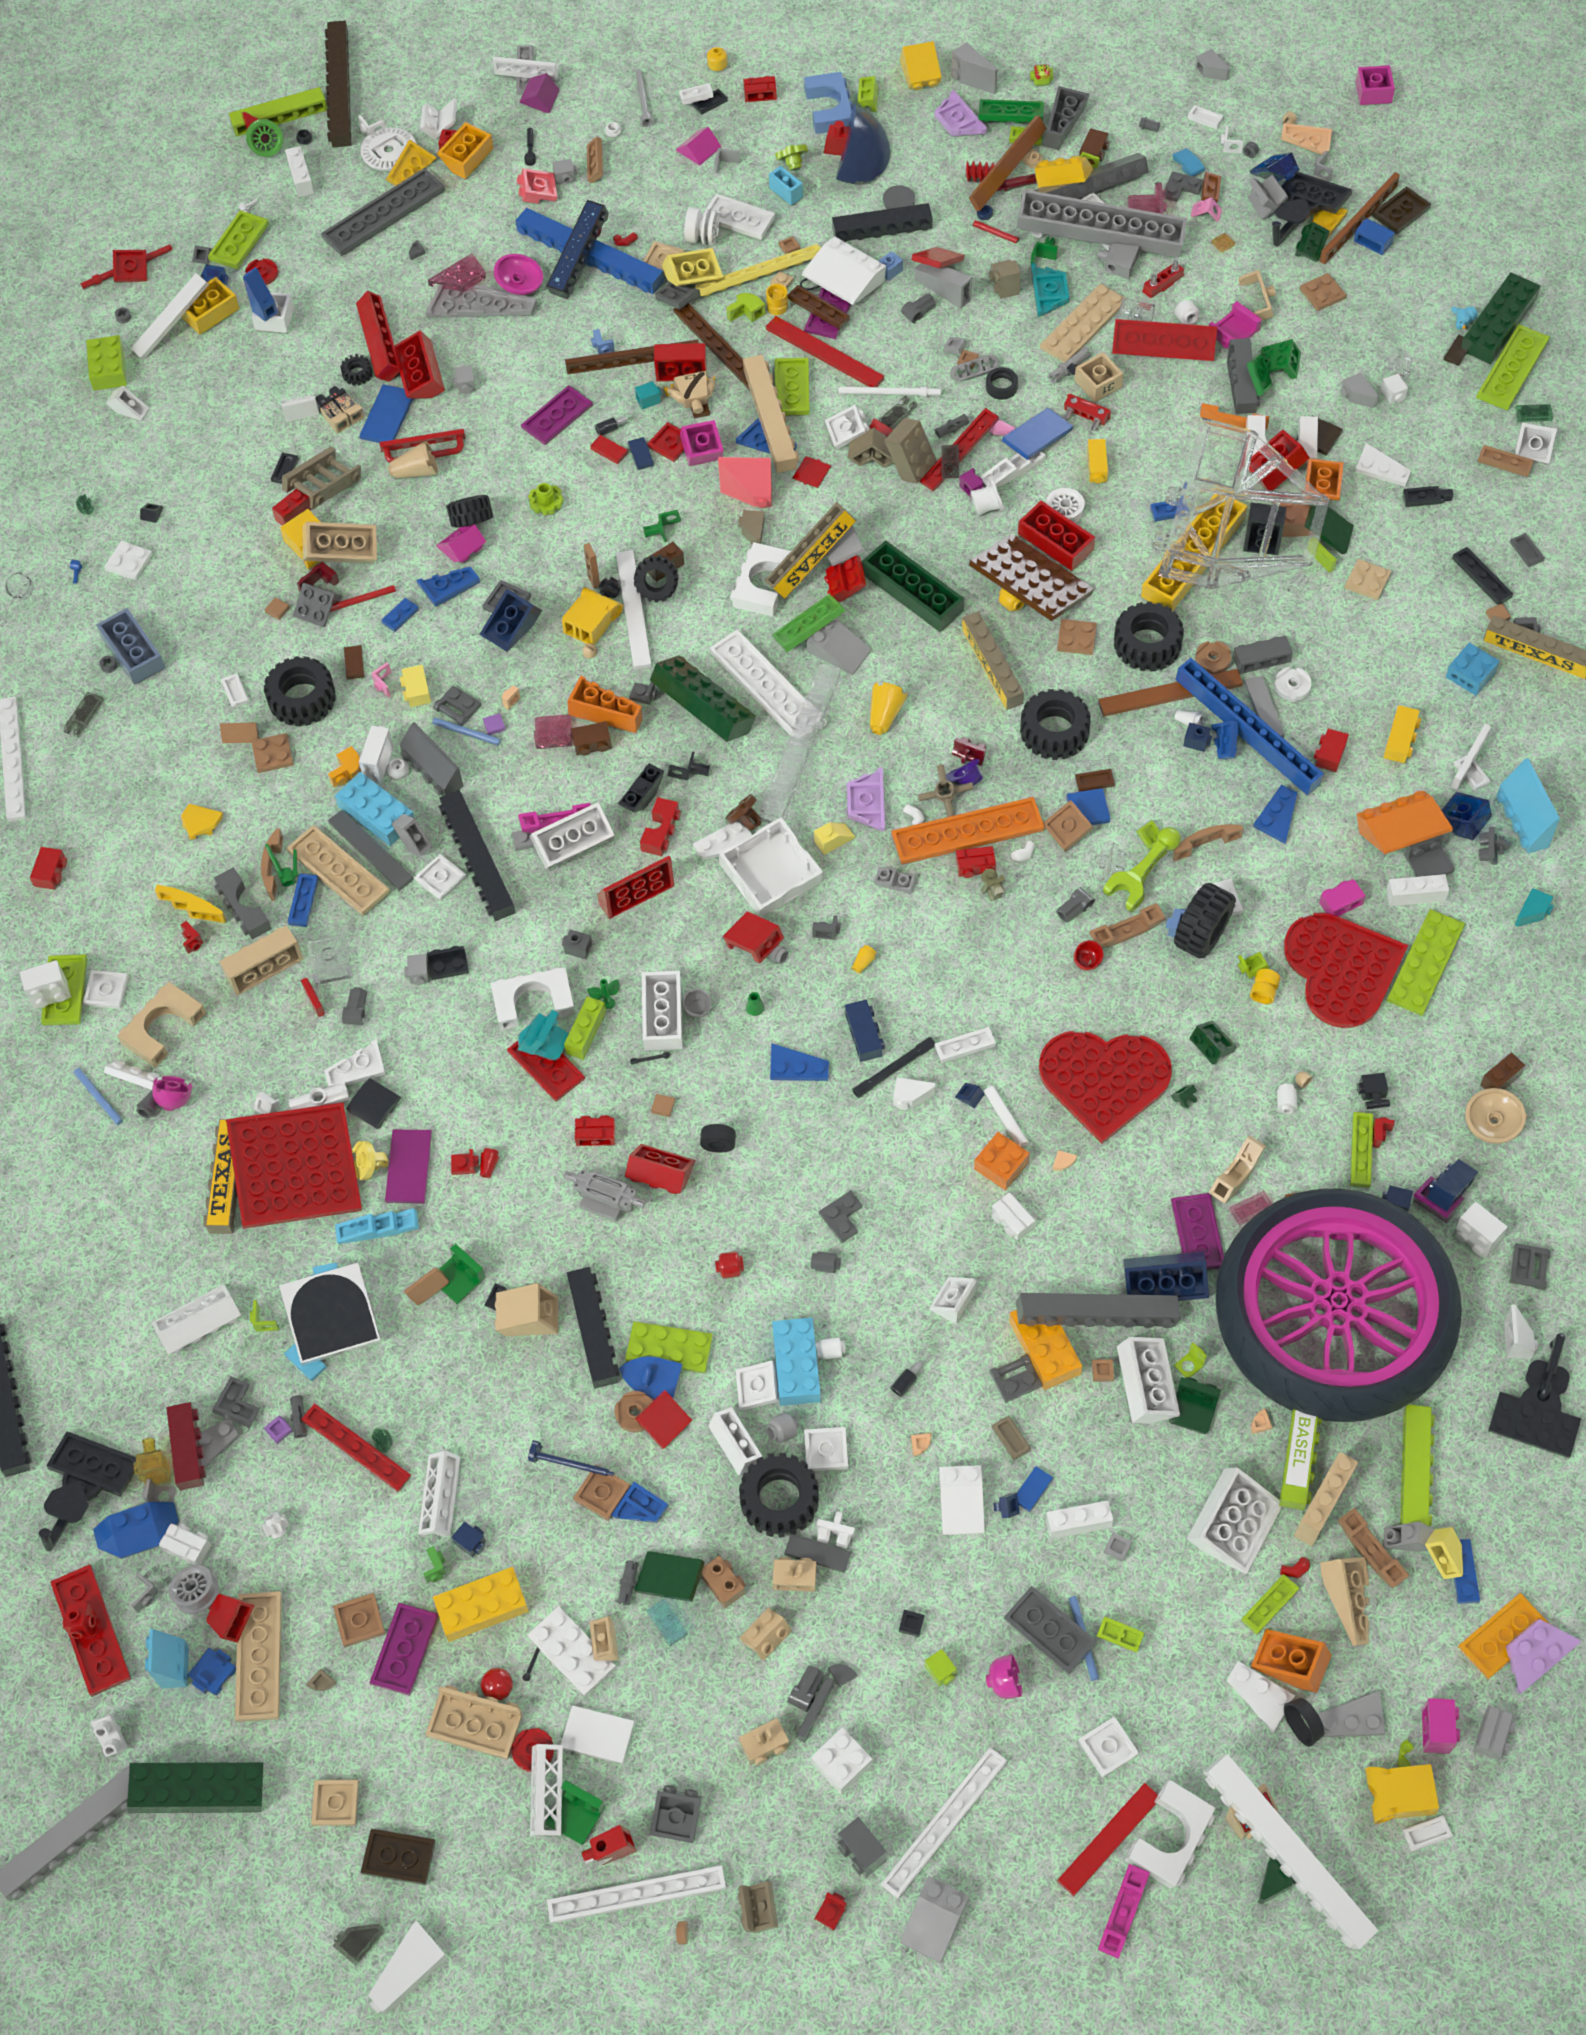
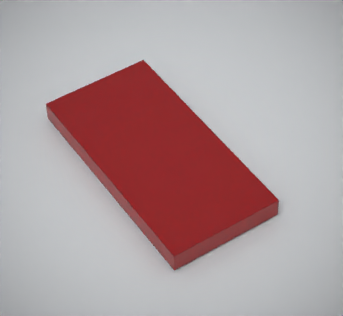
(554, 1076)

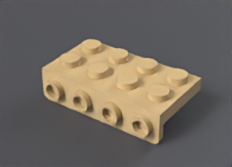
(474, 1722)

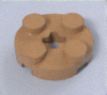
(1213, 649)
(625, 1406)

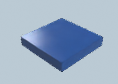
(1092, 805)

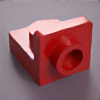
(193, 938)
(1380, 1127)
(464, 1163)
(831, 1910)

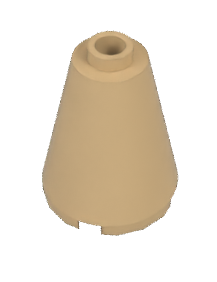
(414, 463)

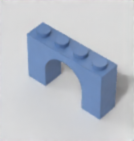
(832, 86)

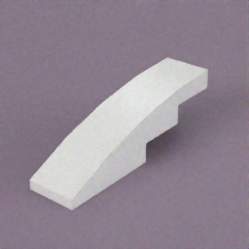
(1010, 469)

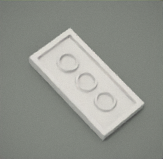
(741, 216)
(570, 1651)

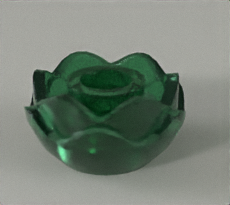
(84, 505)
(382, 1439)

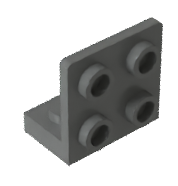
(315, 604)
(1428, 858)

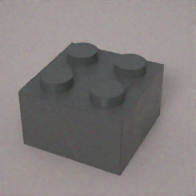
(861, 1847)

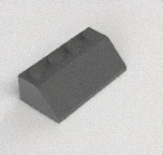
(430, 761)

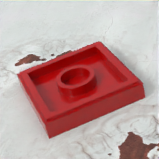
(129, 265)
(667, 442)
(663, 1419)

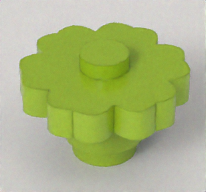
(792, 155)
(546, 499)

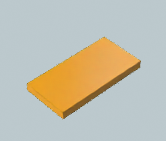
(1488, 1643)

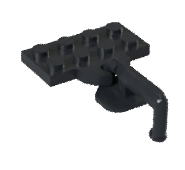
(1306, 197)
(1537, 1414)
(87, 1466)

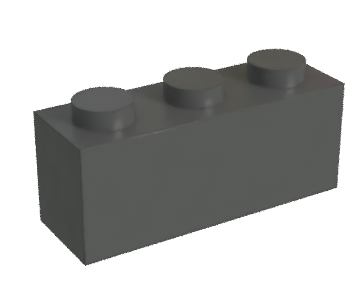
(1262, 654)

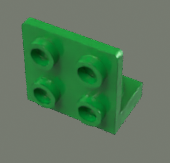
(1283, 356)
(463, 1274)
(578, 1813)

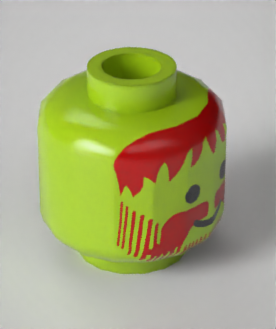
(1041, 75)

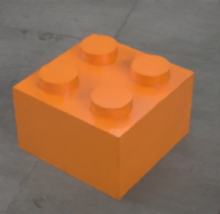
(1001, 1160)

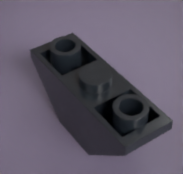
(643, 789)

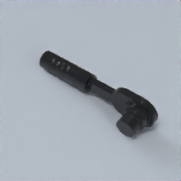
(530, 157)

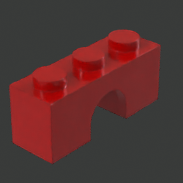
(656, 840)

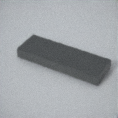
(823, 1554)
(815, 1709)

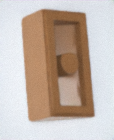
(239, 732)
(427, 1286)

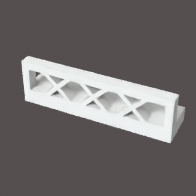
(524, 68)
(442, 1494)
(538, 1790)

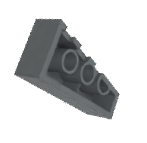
(1065, 113)
(1242, 386)

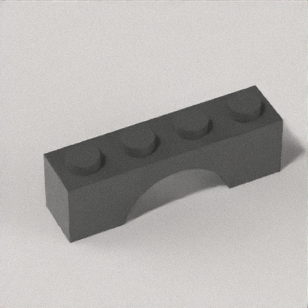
(252, 919)

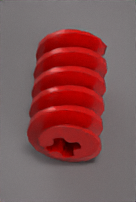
(977, 171)

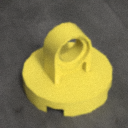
(367, 1160)

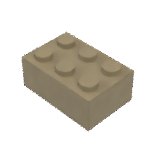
(910, 450)

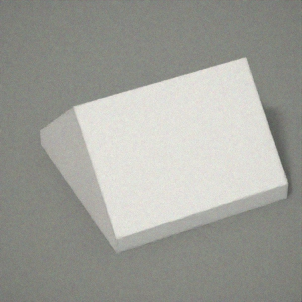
(299, 408)
(1535, 442)
(954, 1298)

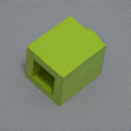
(941, 1668)

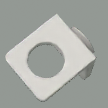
(365, 128)
(1227, 143)

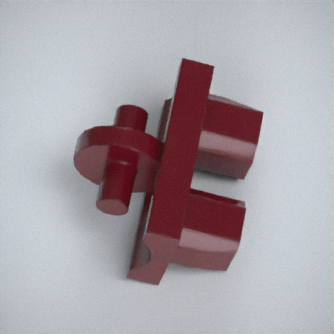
(967, 751)

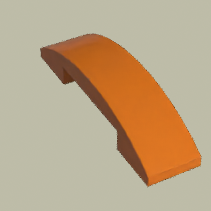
(1211, 412)

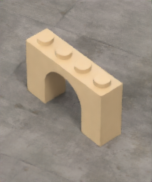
(167, 1001)
(1325, 1499)

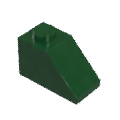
(1274, 1882)

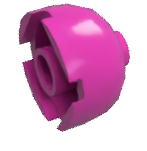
(171, 1092)
(1004, 1677)

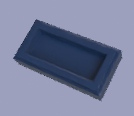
(640, 453)

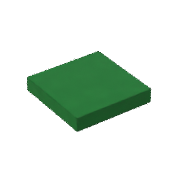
(1259, 374)

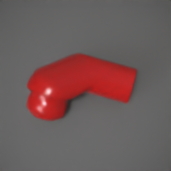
(618, 241)
(1297, 1570)

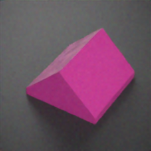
(700, 146)

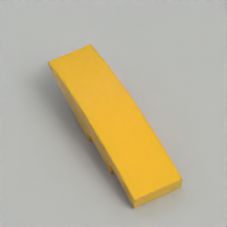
(195, 906)

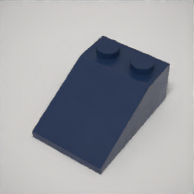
(510, 620)

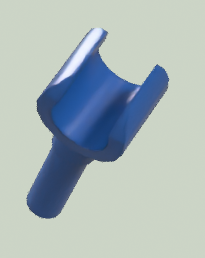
(76, 566)

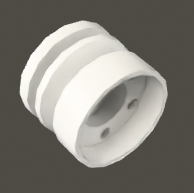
(704, 226)

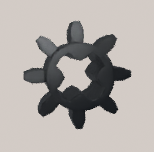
(609, 587)

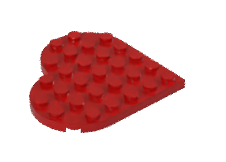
(1343, 966)
(1104, 1080)

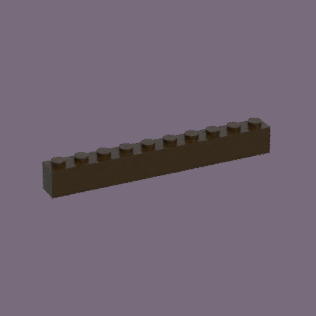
(339, 84)

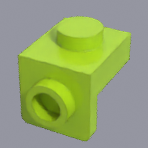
(1148, 834)
(1252, 964)

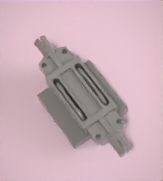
(604, 1194)

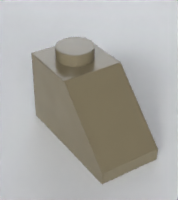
(752, 525)

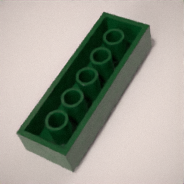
(1500, 318)
(913, 586)
(702, 698)
(195, 1787)

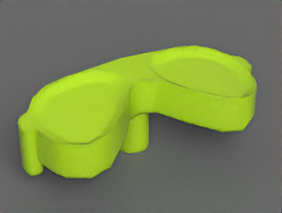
(1405, 1748)

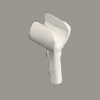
(245, 208)

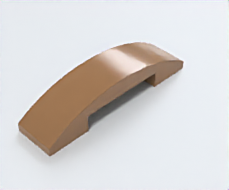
(1227, 832)
(275, 843)
(1129, 928)
(1370, 1548)

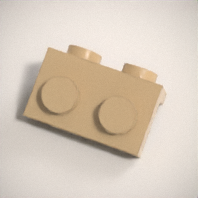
(766, 1633)

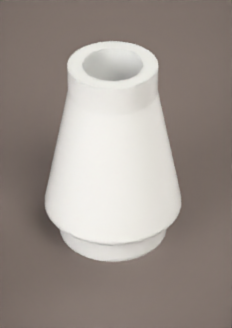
(1189, 717)

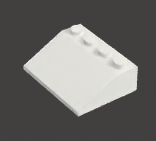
(845, 271)
(1235, 1520)

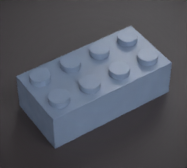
(130, 646)

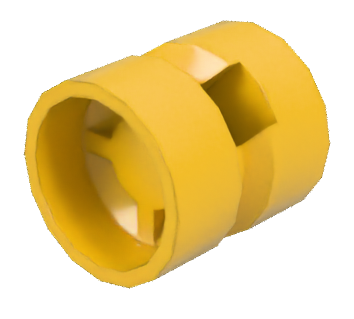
(777, 299)
(1265, 986)

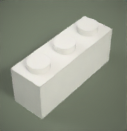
(299, 171)
(1417, 890)
(734, 1440)
(1079, 1519)

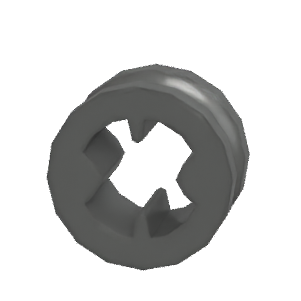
(1251, 149)
(126, 318)
(107, 659)

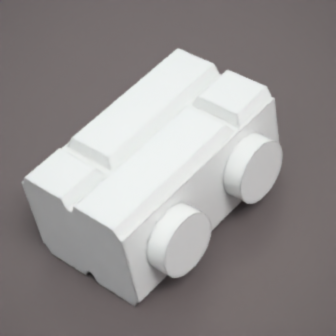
(1013, 1217)
(185, 1544)

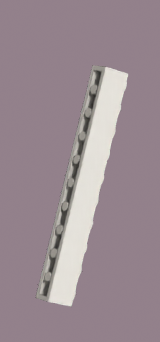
(1290, 1851)

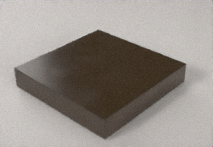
(1326, 436)

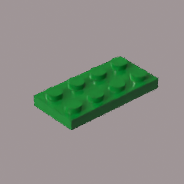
(1009, 110)

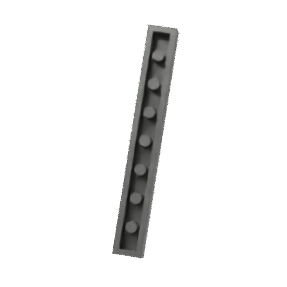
(1102, 177)
(1097, 1309)

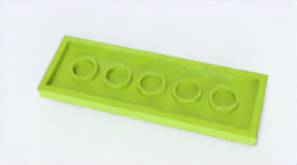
(1512, 367)
(1425, 962)

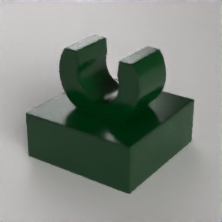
(1183, 1094)

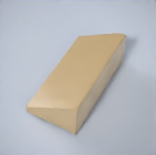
(604, 1639)

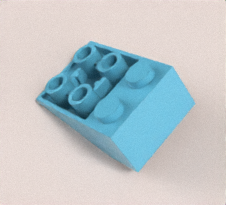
(167, 1659)

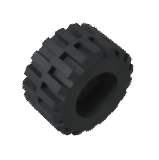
(469, 511)
(663, 565)

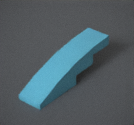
(377, 1226)

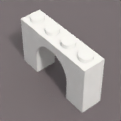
(1306, 432)
(748, 596)
(508, 991)
(1194, 1815)

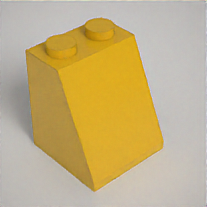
(920, 65)

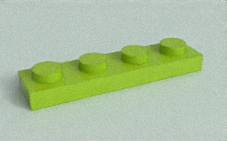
(1361, 1150)

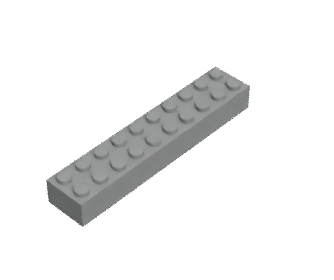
(1101, 223)

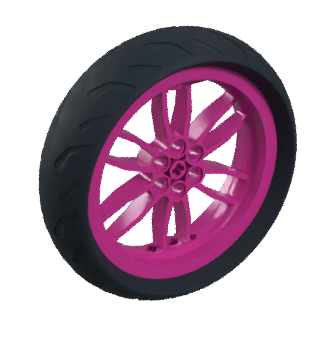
(1338, 1393)

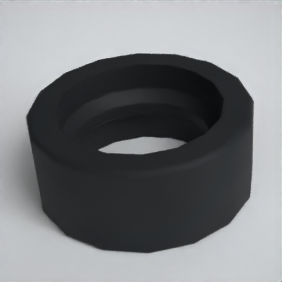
(1001, 393)

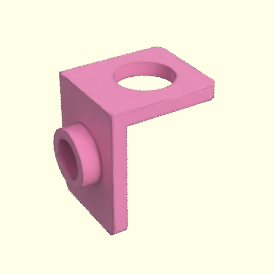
(1206, 206)
(378, 683)

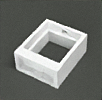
(376, 753)

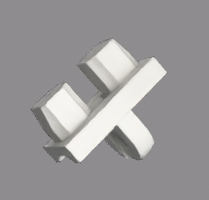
(828, 1528)

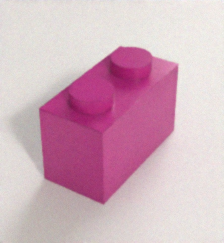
(1342, 898)

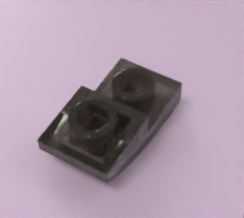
(950, 462)

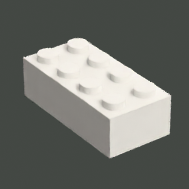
(572, 835)
(662, 1010)

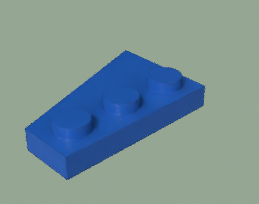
(447, 586)
(1277, 814)

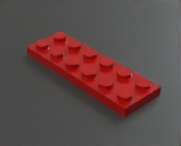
(1164, 339)
(98, 1654)

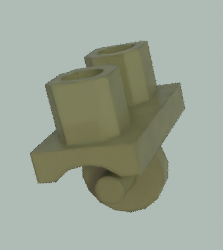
(992, 884)

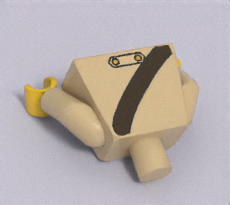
(692, 390)

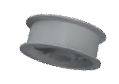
(193, 1589)

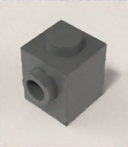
(577, 944)

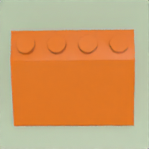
(1403, 822)

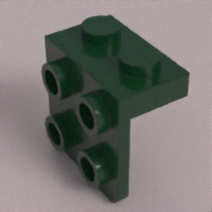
(1196, 1405)

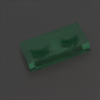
(1534, 413)

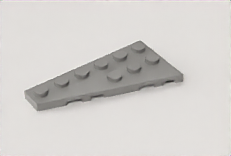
(479, 302)

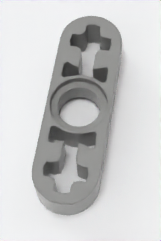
(984, 359)

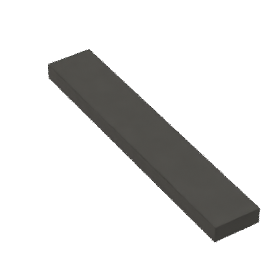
(370, 850)

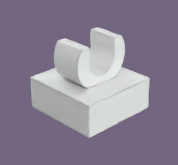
(265, 1104)

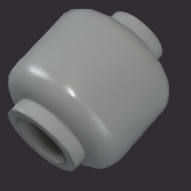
(782, 1427)

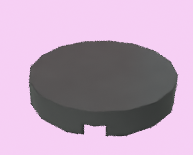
(898, 196)

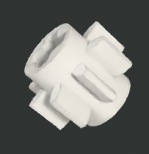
(275, 1525)

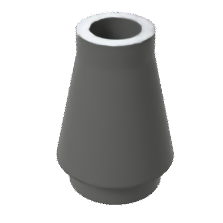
(147, 1106)

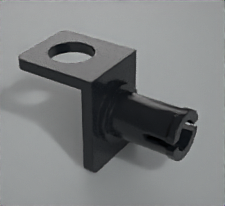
(693, 767)

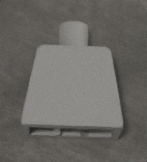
(1120, 259)

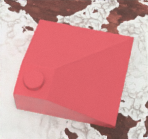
(746, 480)

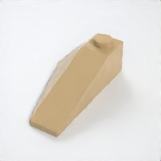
(1345, 1585)

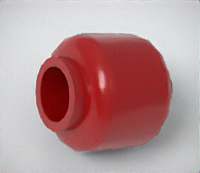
(729, 1265)

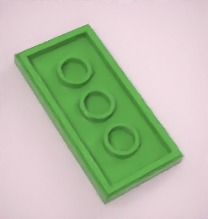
(808, 623)

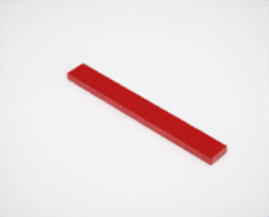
(824, 352)

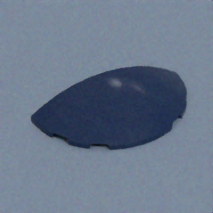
(865, 149)

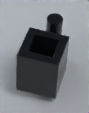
(1373, 1088)

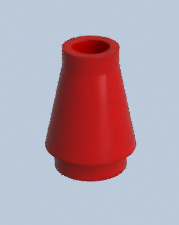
(489, 1160)

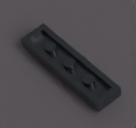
(1482, 576)

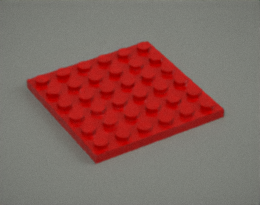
(293, 1165)

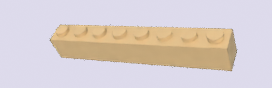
(770, 413)

